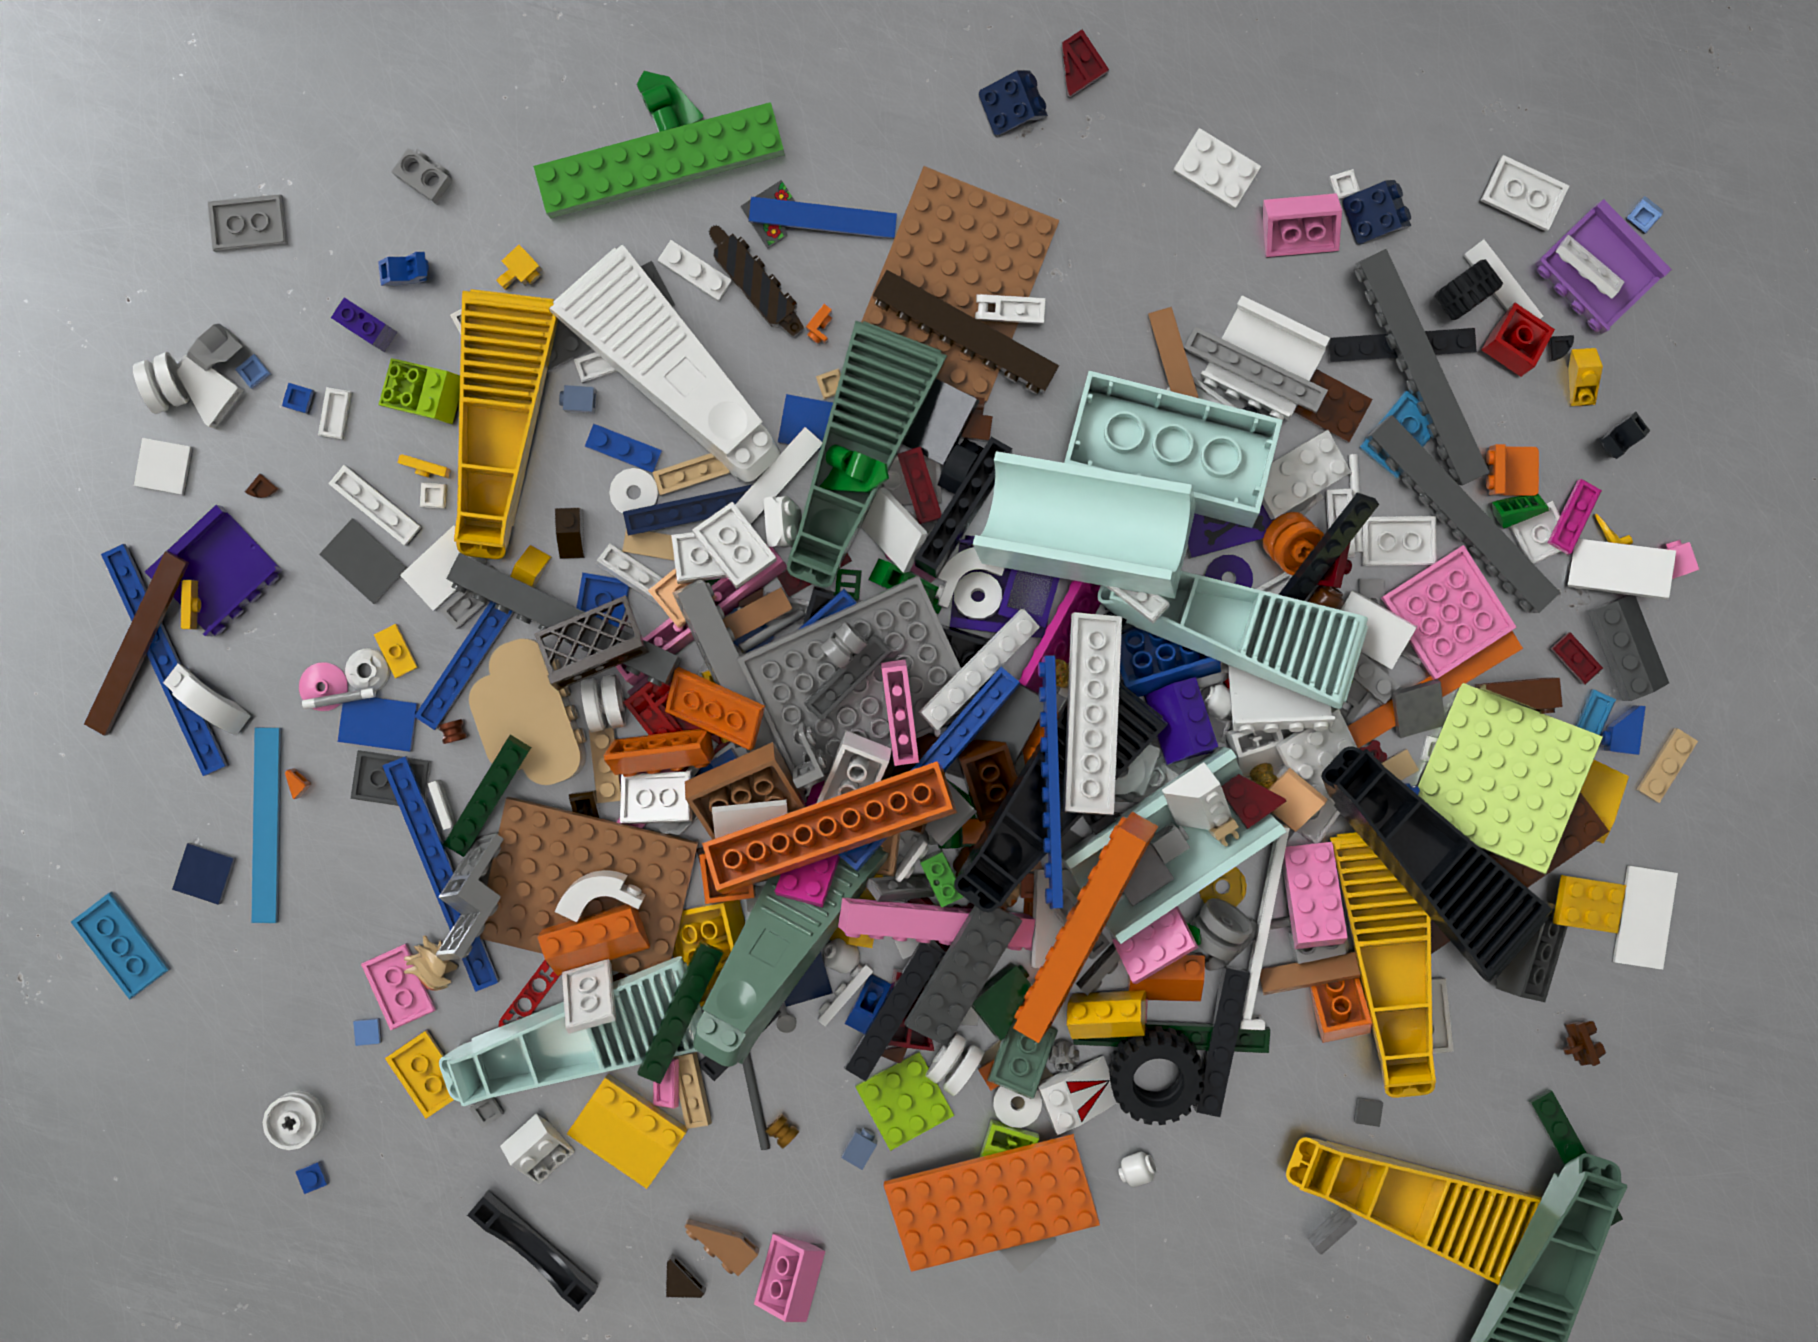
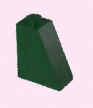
(1002, 998)

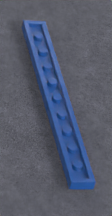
(164, 660)
(953, 742)
(1051, 792)
(435, 861)

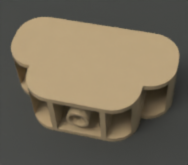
(525, 704)

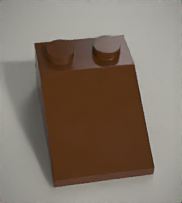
(1537, 694)

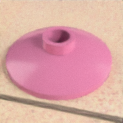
(330, 675)

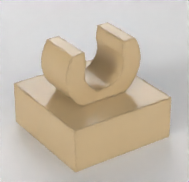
(1220, 832)

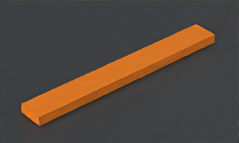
(1383, 718)

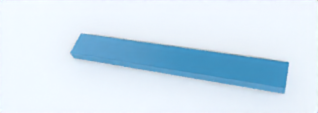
(266, 825)

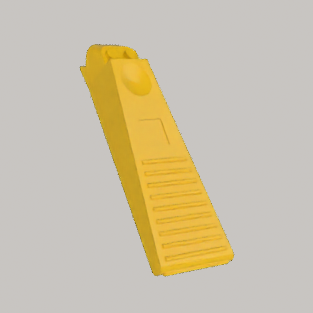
(501, 389)
(1394, 965)
(1440, 1211)

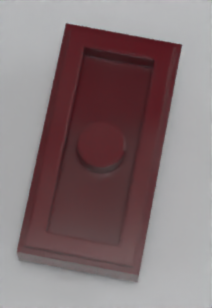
(1576, 658)

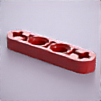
(531, 994)

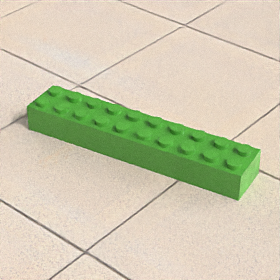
(659, 160)

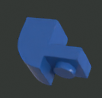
(403, 270)

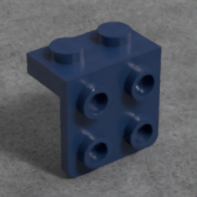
(1012, 101)
(1377, 211)

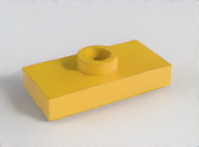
(423, 467)
(189, 604)
(396, 651)

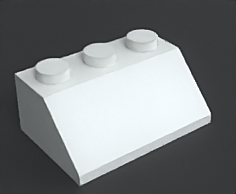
(1197, 800)

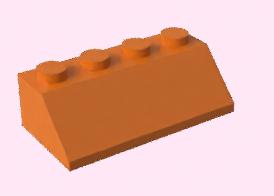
(660, 752)
(593, 938)

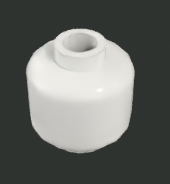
(1217, 701)
(840, 956)
(1137, 1169)

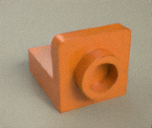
(821, 319)

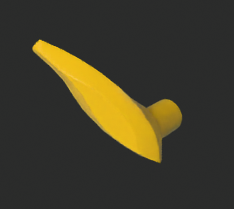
(1610, 535)

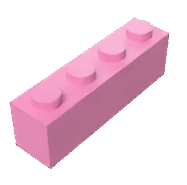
(900, 712)

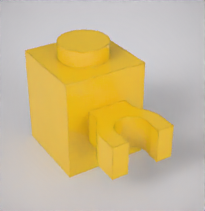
(519, 266)

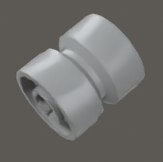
(844, 645)

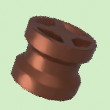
(452, 731)

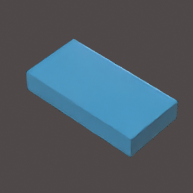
(1595, 712)

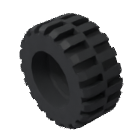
(1162, 1104)

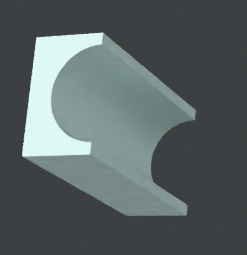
(1177, 439)
(1087, 524)
(1192, 869)

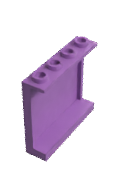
(1619, 249)

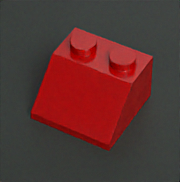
(1518, 340)

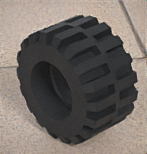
(1468, 289)

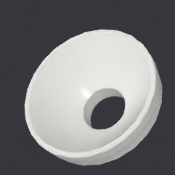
(380, 669)

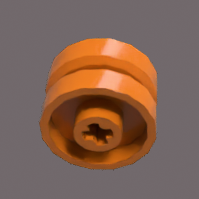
(1291, 540)

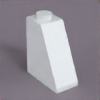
(209, 390)

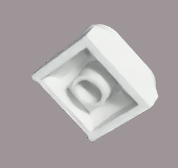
(781, 521)

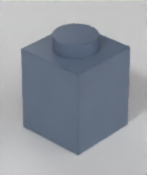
(578, 399)
(859, 1148)

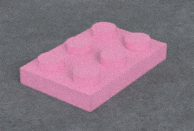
(1156, 946)

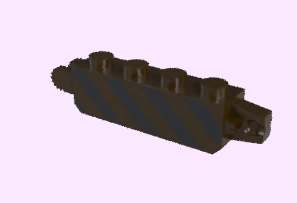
(754, 282)

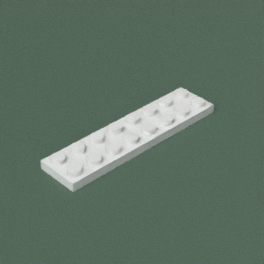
(1092, 714)

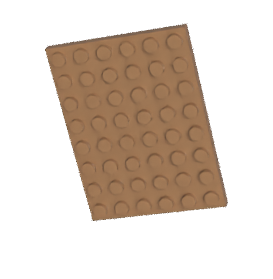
(960, 246)
(554, 847)

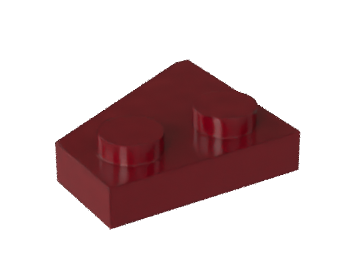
(1081, 63)
(1250, 800)

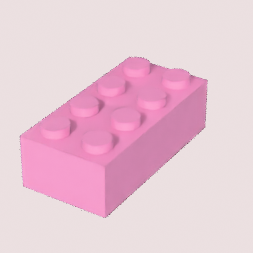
(1313, 896)

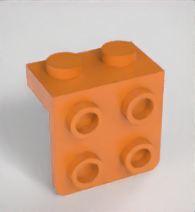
(1512, 470)

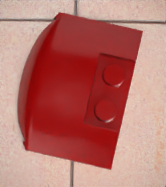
(649, 708)

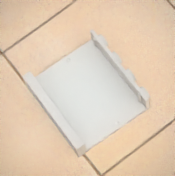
(1272, 339)
(1271, 708)

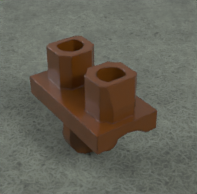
(1581, 1044)

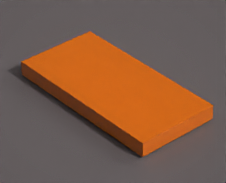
(714, 708)

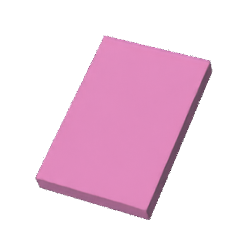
(398, 994)

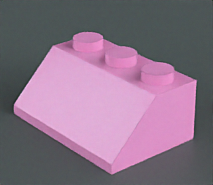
(1302, 225)
(789, 1278)

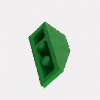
(889, 575)

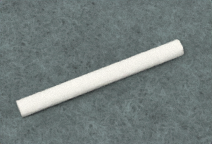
(1355, 486)

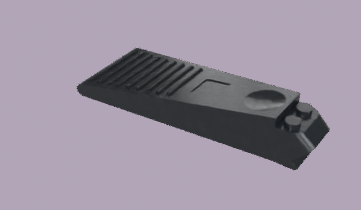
(1016, 832)
(1447, 874)

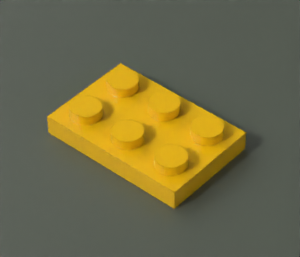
(1589, 904)
(419, 1072)

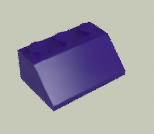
(1188, 726)

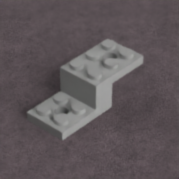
(470, 897)

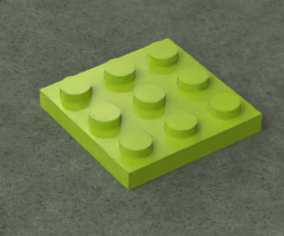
(904, 1101)

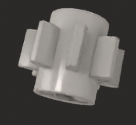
(1064, 1056)

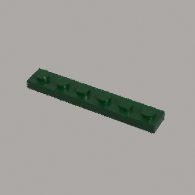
(487, 795)
(680, 1012)
(1560, 1131)

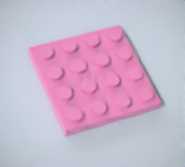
(1452, 612)

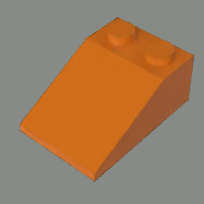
(1340, 1010)

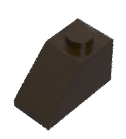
(570, 532)

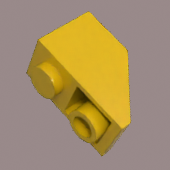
(1584, 376)

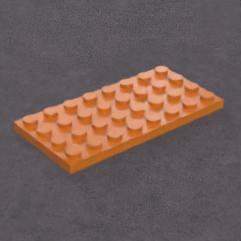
(992, 1203)

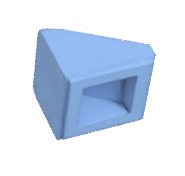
(1645, 214)

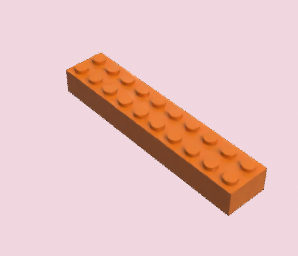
(829, 827)
(1084, 925)

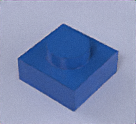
(297, 398)
(312, 1177)

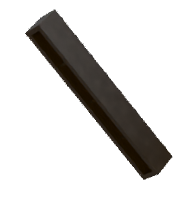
(965, 332)

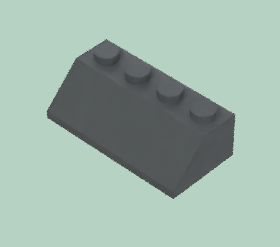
(1628, 647)
(1534, 966)

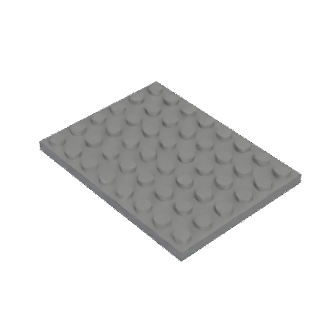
(795, 666)

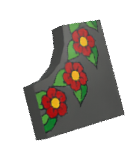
(770, 233)

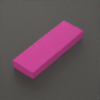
(1574, 516)

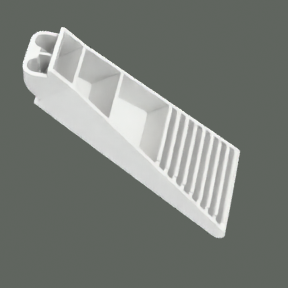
(648, 343)

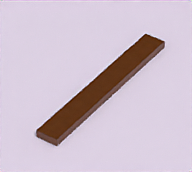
(136, 643)

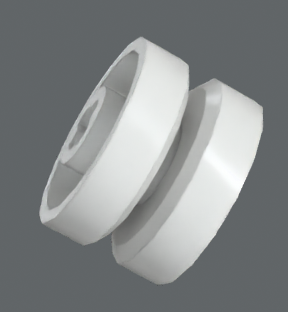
(160, 383)
(603, 704)
(957, 1065)
(279, 1124)

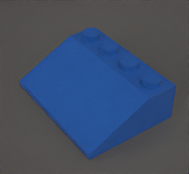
(1155, 662)

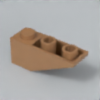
(728, 1245)

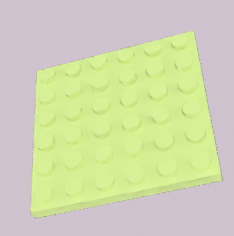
(1507, 775)

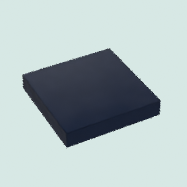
(203, 873)

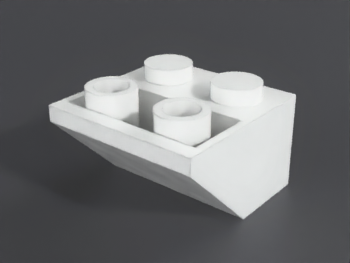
(1254, 749)
(536, 1149)

